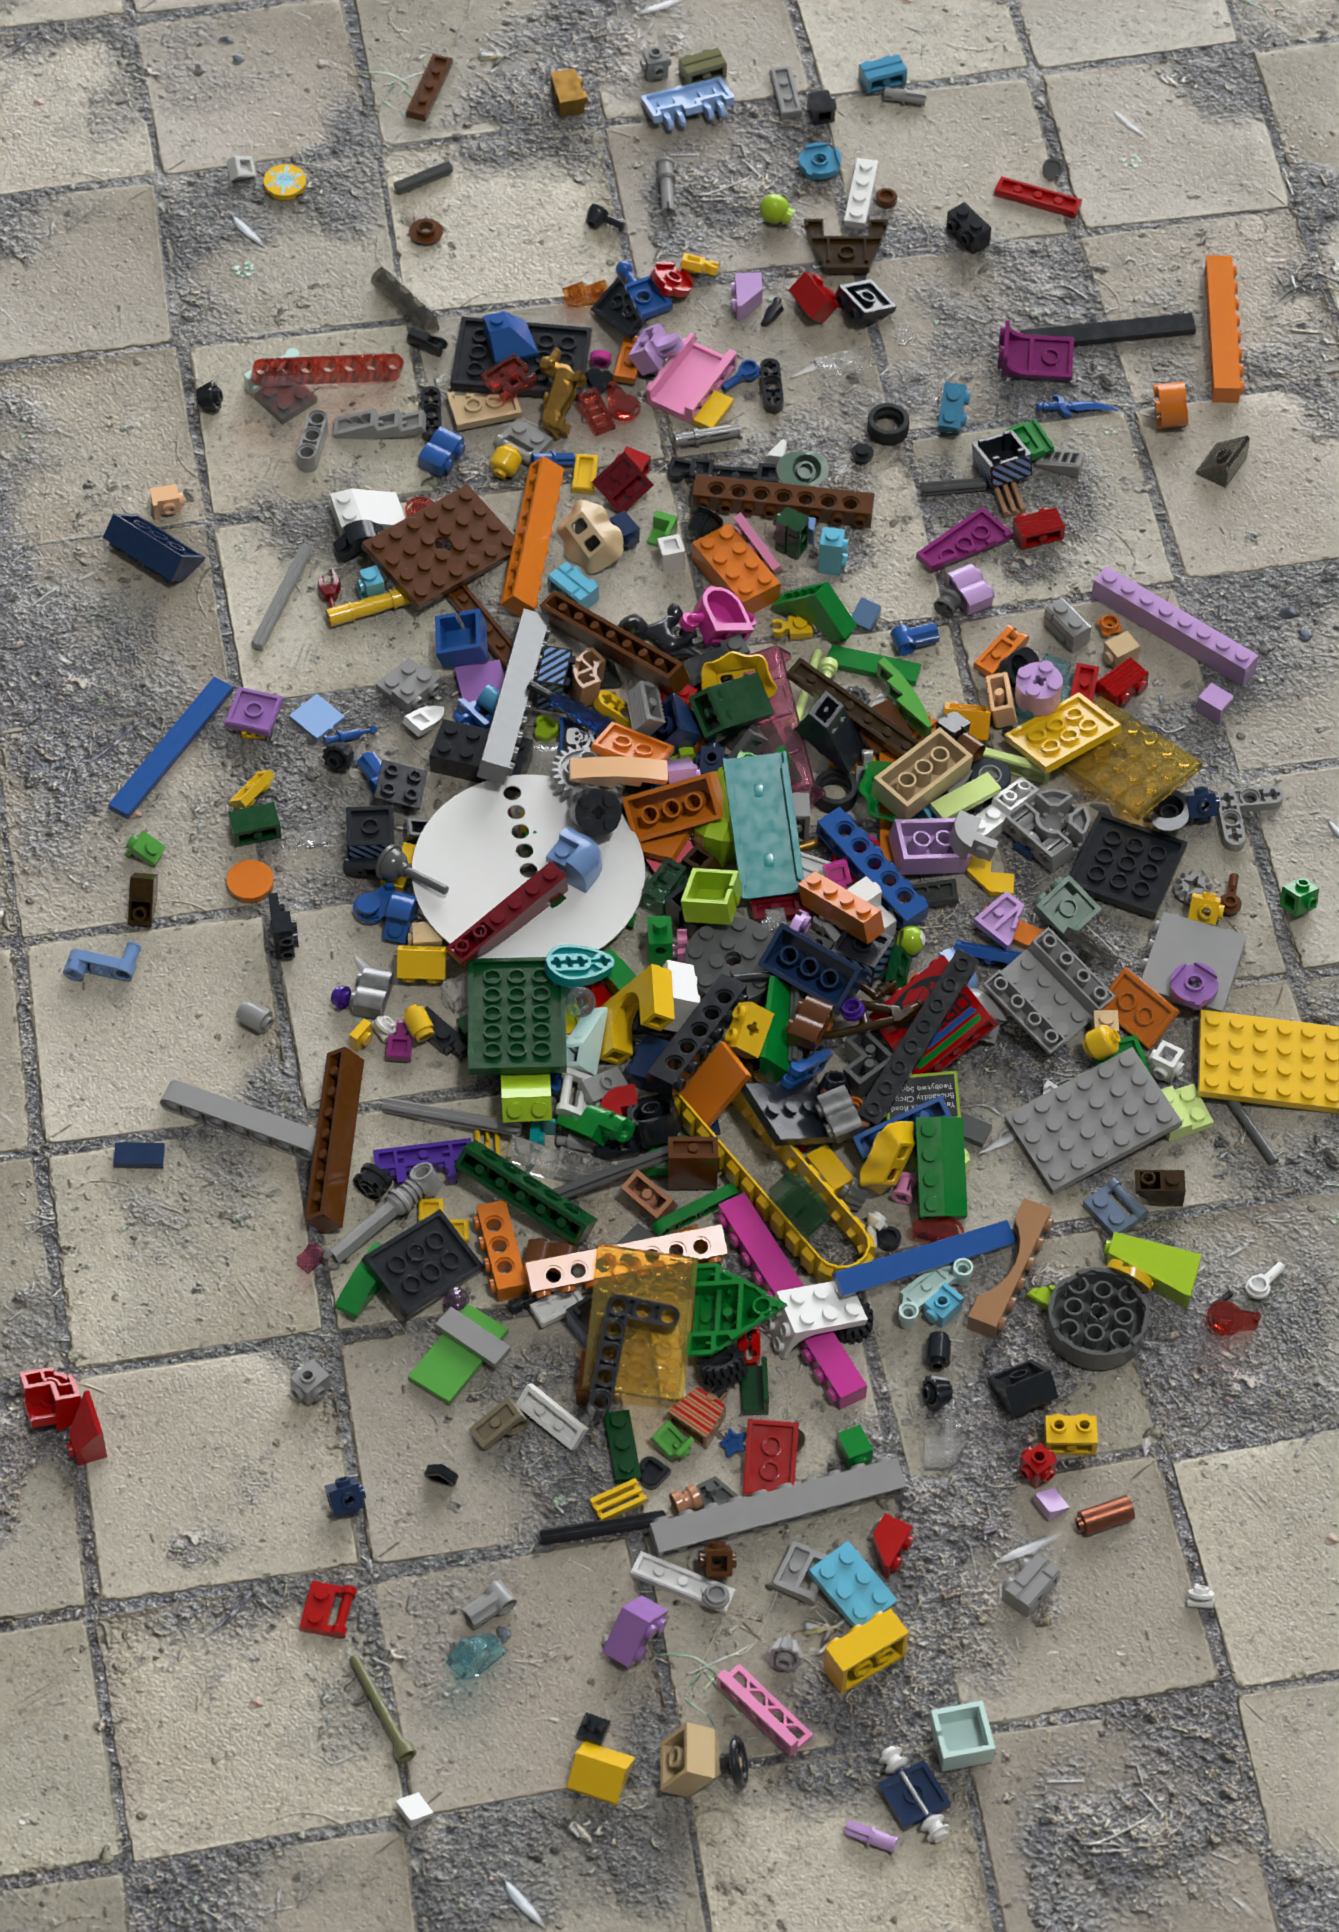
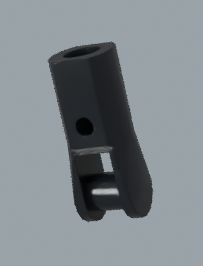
(426, 341)
(360, 866)
(613, 1150)

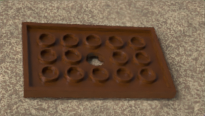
(426, 573)

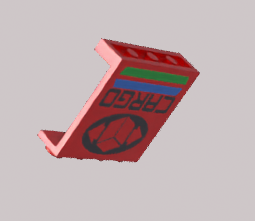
(961, 1030)

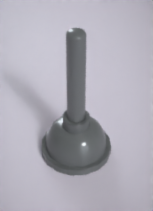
(394, 864)

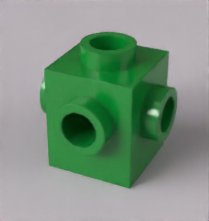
(1299, 896)

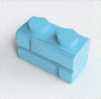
(574, 585)

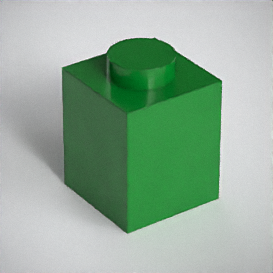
(854, 1446)

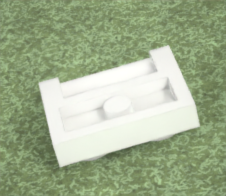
(581, 1103)

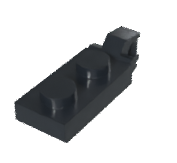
(445, 1037)

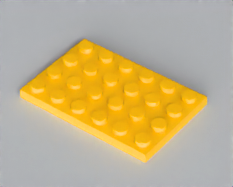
(1268, 1061)

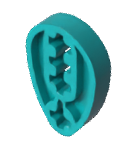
(577, 965)

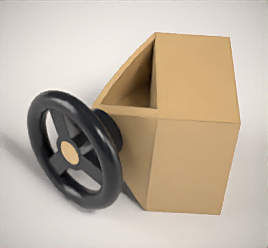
(694, 1759)

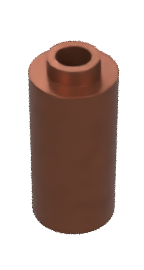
(1105, 1515)

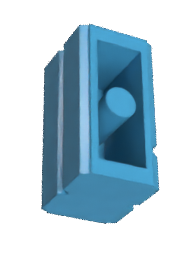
(883, 72)

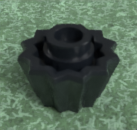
(210, 396)
(338, 756)
(833, 1080)
(936, 1391)

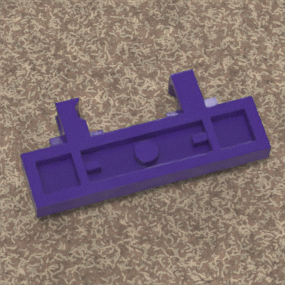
(401, 1160)

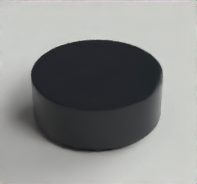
(889, 1239)

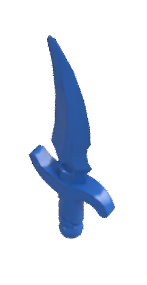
(1063, 407)

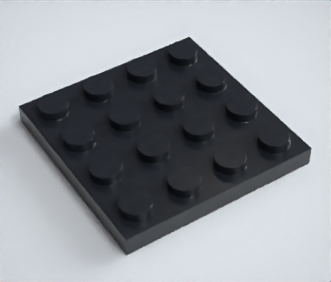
(1128, 864)

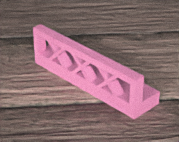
(760, 1714)

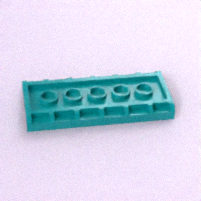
(763, 825)

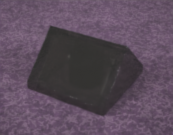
(1224, 461)

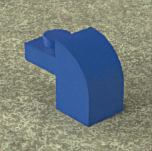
(400, 913)

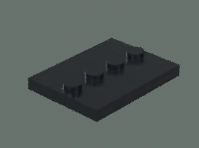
(788, 1113)
(422, 1263)

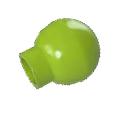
(776, 209)

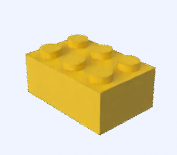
(865, 1650)

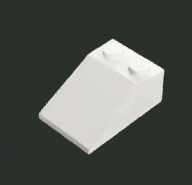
(365, 505)

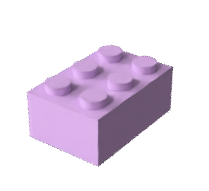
(924, 847)

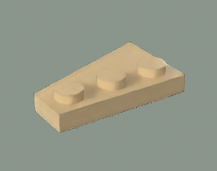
(477, 411)

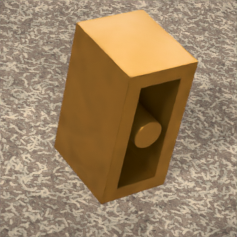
(568, 92)

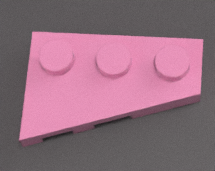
(756, 543)

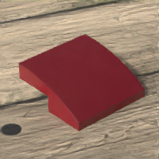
(622, 483)

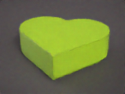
(546, 728)

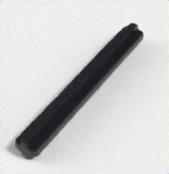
(598, 1527)

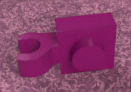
(400, 1045)

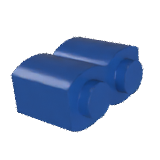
(441, 452)

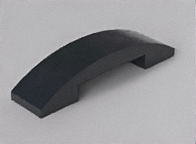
(764, 472)

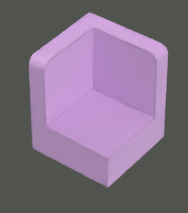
(1213, 702)

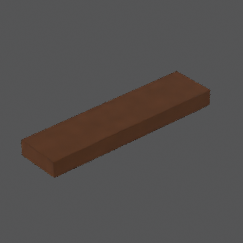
(429, 87)

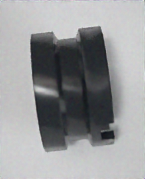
(372, 1181)

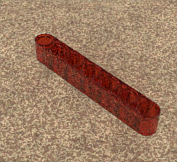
(318, 375)

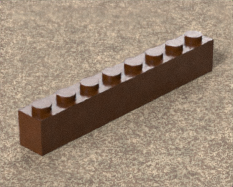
(615, 643)
(334, 1140)

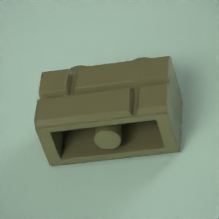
(702, 66)

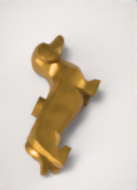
(561, 393)

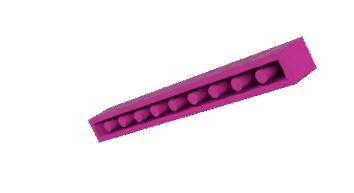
(774, 1274)

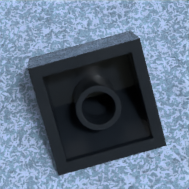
(1023, 1387)

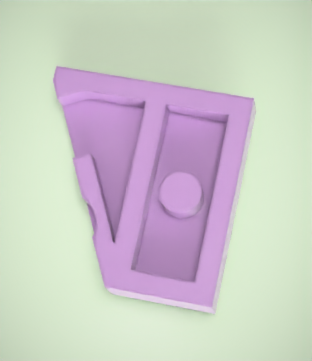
(1001, 919)

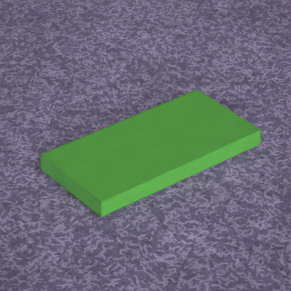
(449, 1365)

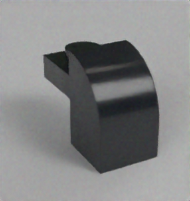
(355, 534)

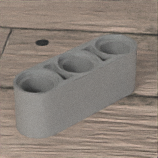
(312, 441)

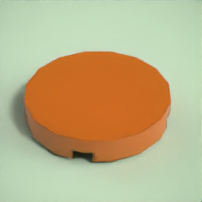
(250, 881)

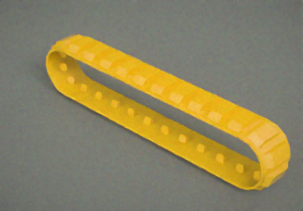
(767, 1208)

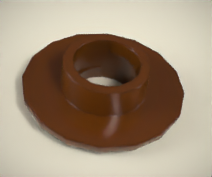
(429, 237)

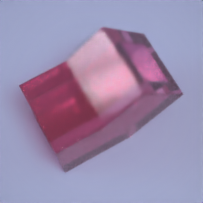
(310, 1257)

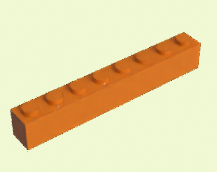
(1222, 329)
(532, 536)

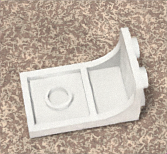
(812, 1312)

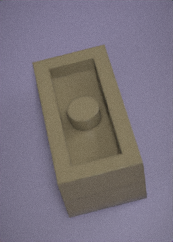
(501, 1420)

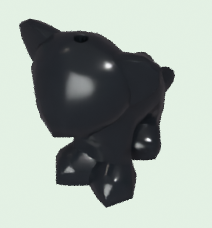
(662, 633)

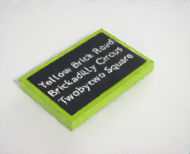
(925, 1087)

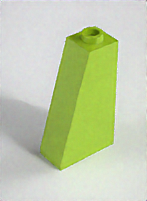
(1169, 1267)

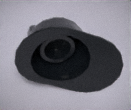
(703, 521)
(1015, 661)
(1171, 812)

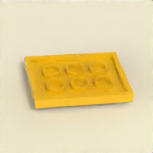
(1063, 734)

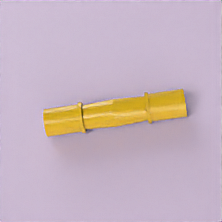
(365, 607)

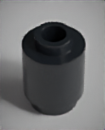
(938, 1350)

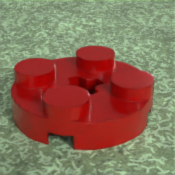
(671, 280)

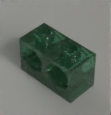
(663, 882)

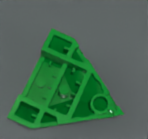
(726, 1309)

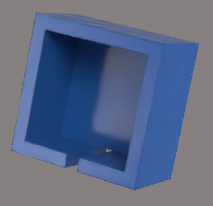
(461, 646)

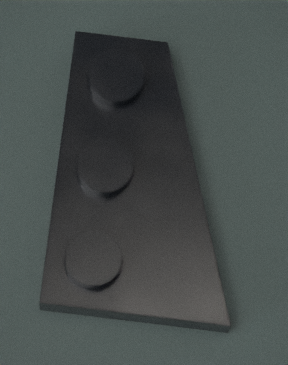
(619, 309)

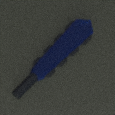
(575, 710)

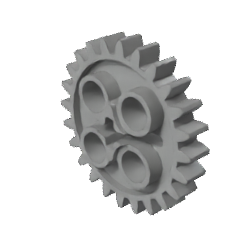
(560, 773)

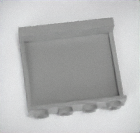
(1190, 941)

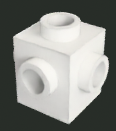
(1166, 1061)

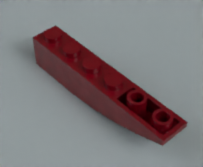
(510, 914)

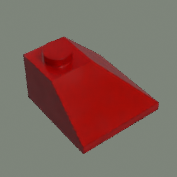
(86, 1433)

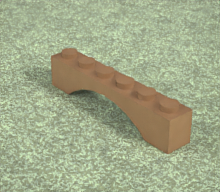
(990, 1308)

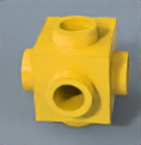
(1206, 900)

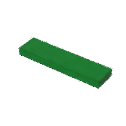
(866, 663)

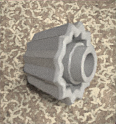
(785, 1654)

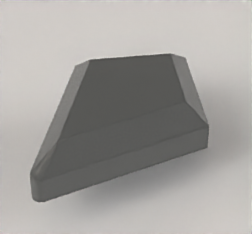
(715, 1491)

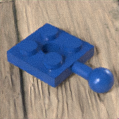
(644, 288)

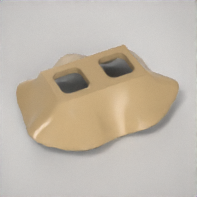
(599, 525)

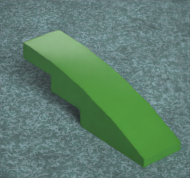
(905, 698)

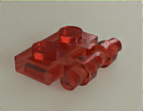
(506, 372)

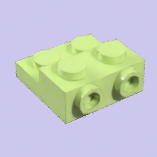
(1189, 1109)

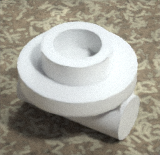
(383, 1027)
(1200, 1597)

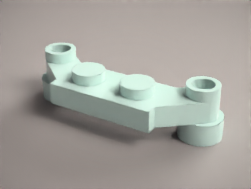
(927, 1285)

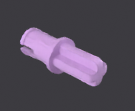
(871, 1836)

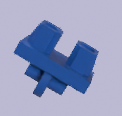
(470, 714)

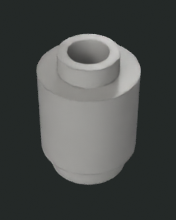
(255, 1016)

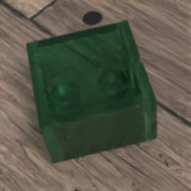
(795, 1198)

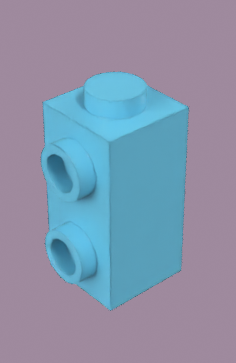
(832, 551)

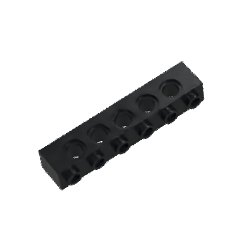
(696, 1037)

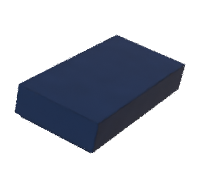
(139, 1155)

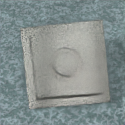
(1090, 948)

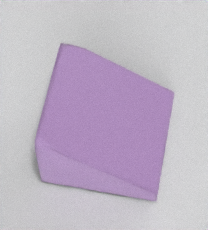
(1050, 1503)

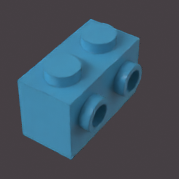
(952, 407)

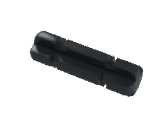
(516, 1304)

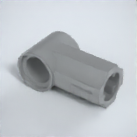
(494, 1601)

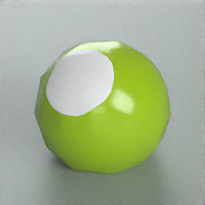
(911, 939)

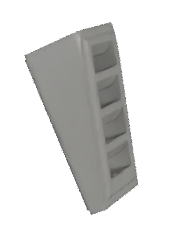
(1072, 466)

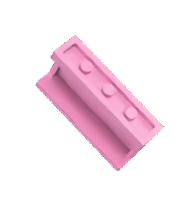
(689, 379)

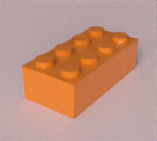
(736, 567)

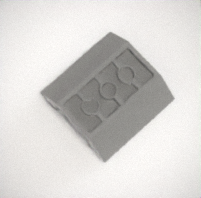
(1049, 991)

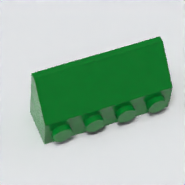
(774, 1053)
(940, 1167)

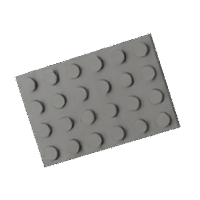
(1093, 1120)

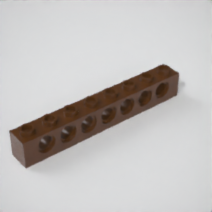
(771, 498)

